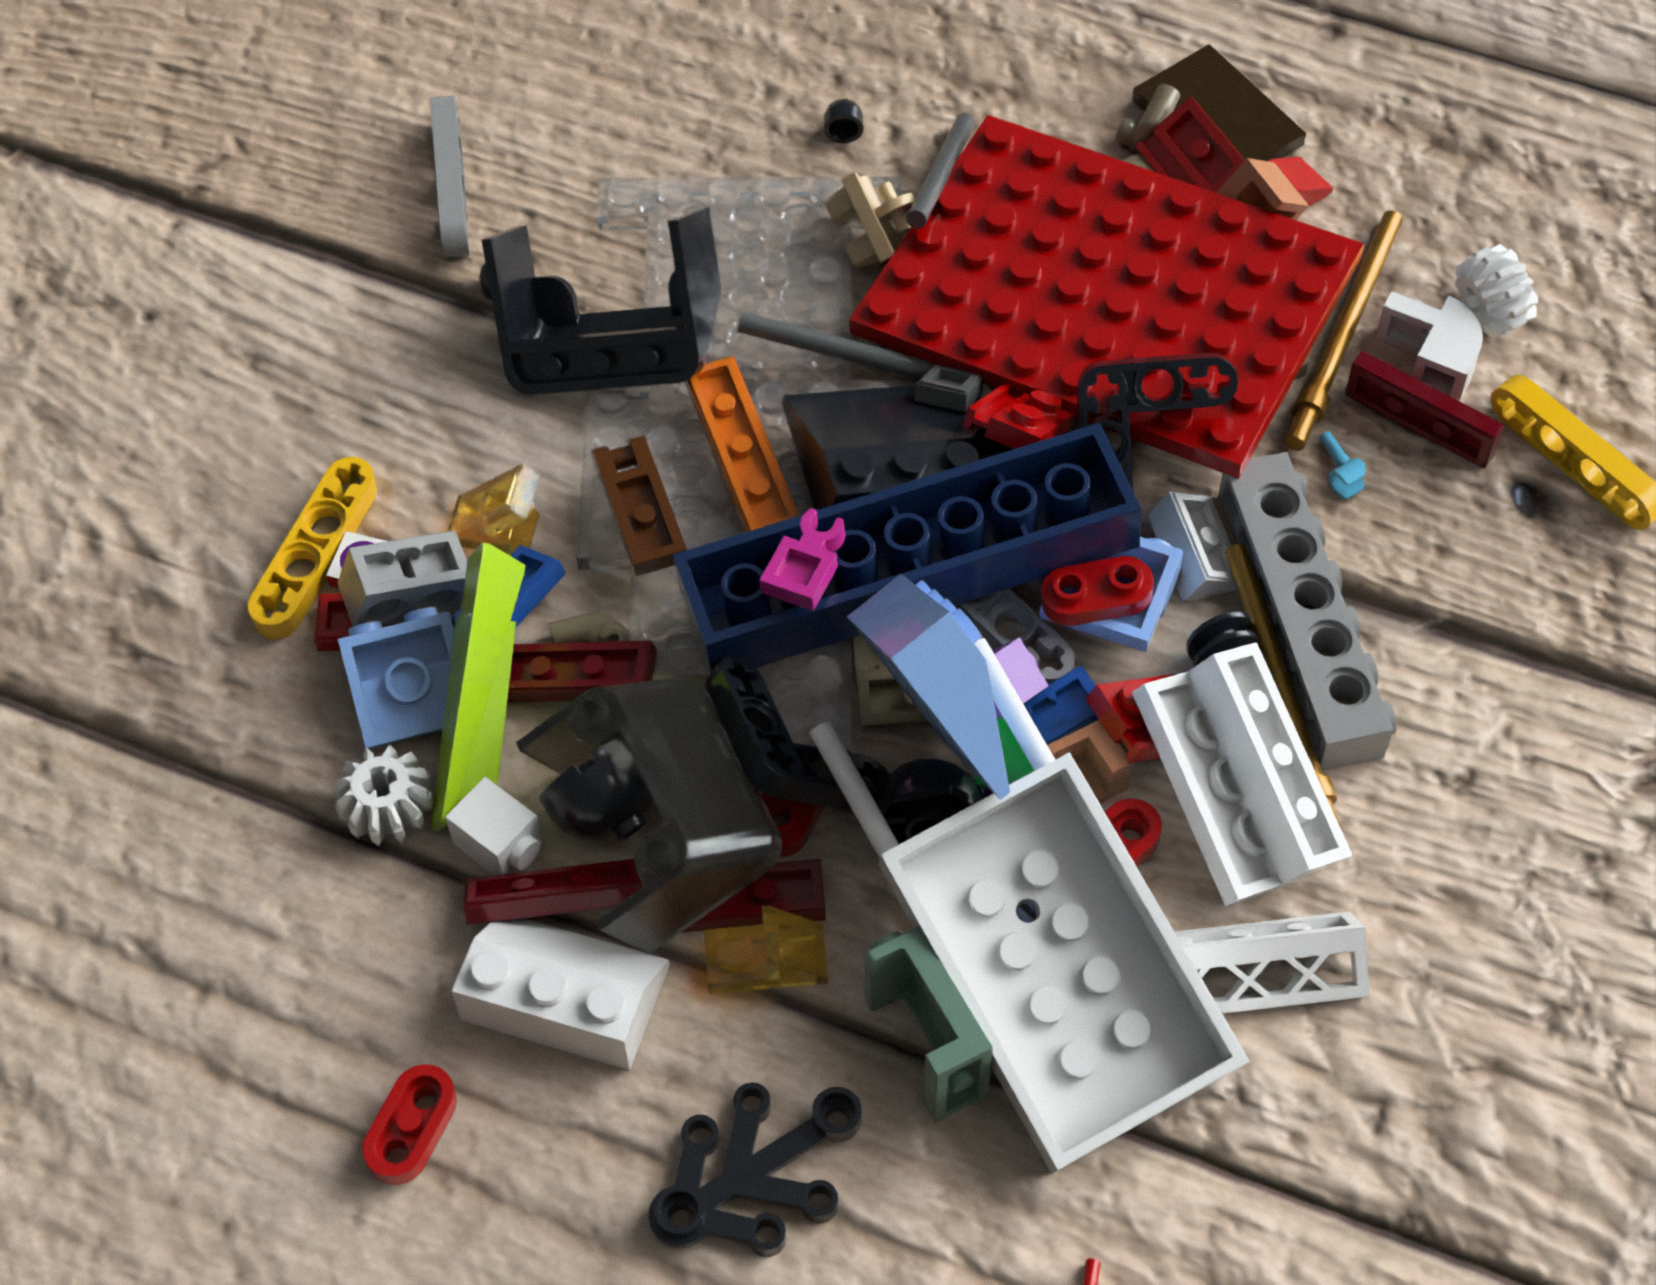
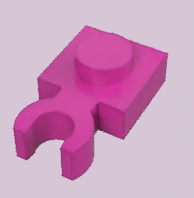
(804, 567)

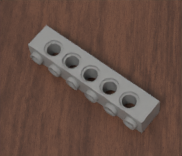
(1338, 731)

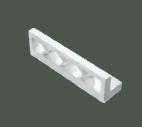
(1281, 940)

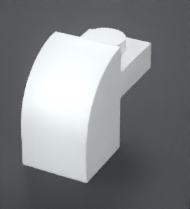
(1443, 339)

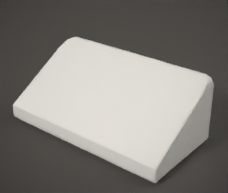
(1195, 527)

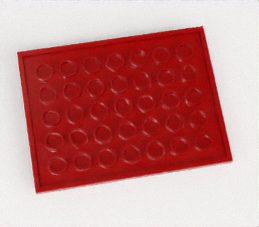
(1084, 259)

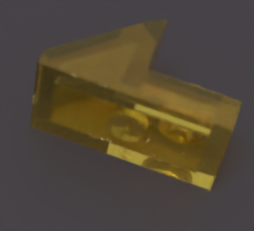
(498, 511)
(766, 956)

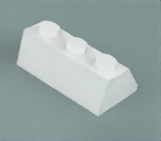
(559, 989)

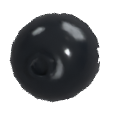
(600, 795)
(924, 795)

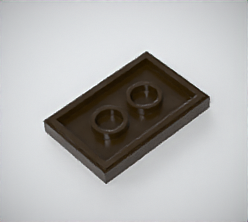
(1231, 101)

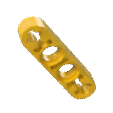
(1538, 418)
(306, 544)

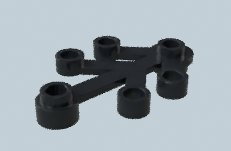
(748, 1174)

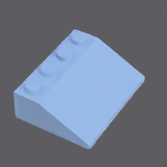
(940, 669)

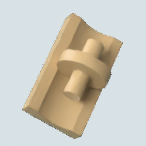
(861, 201)

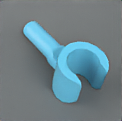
(1347, 476)

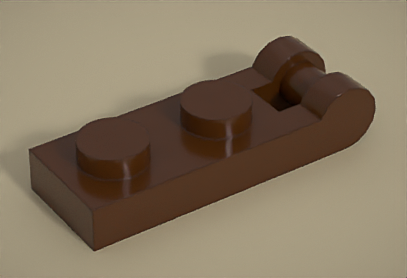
(639, 505)

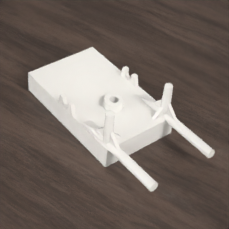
(1092, 1000)

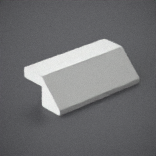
(1241, 774)

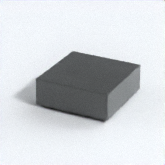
(949, 388)

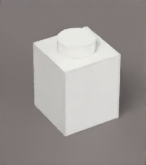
(495, 829)

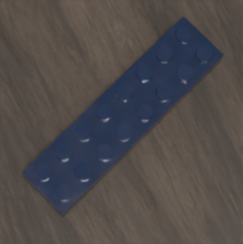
(954, 530)

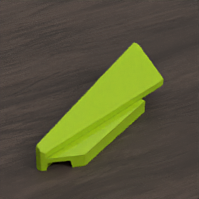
(477, 679)

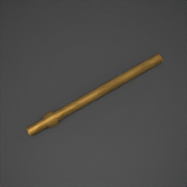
(1314, 398)
(1255, 606)

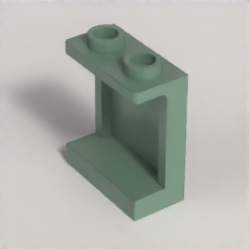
(962, 1055)

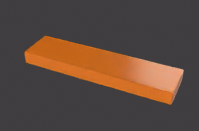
(740, 445)

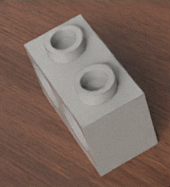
(403, 576)

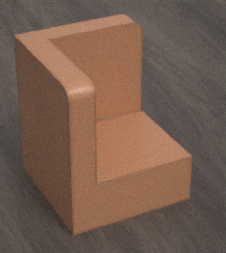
(1265, 187)
(1098, 759)

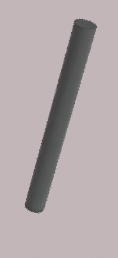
(940, 171)
(832, 346)

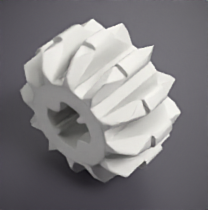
(1496, 290)
(388, 774)

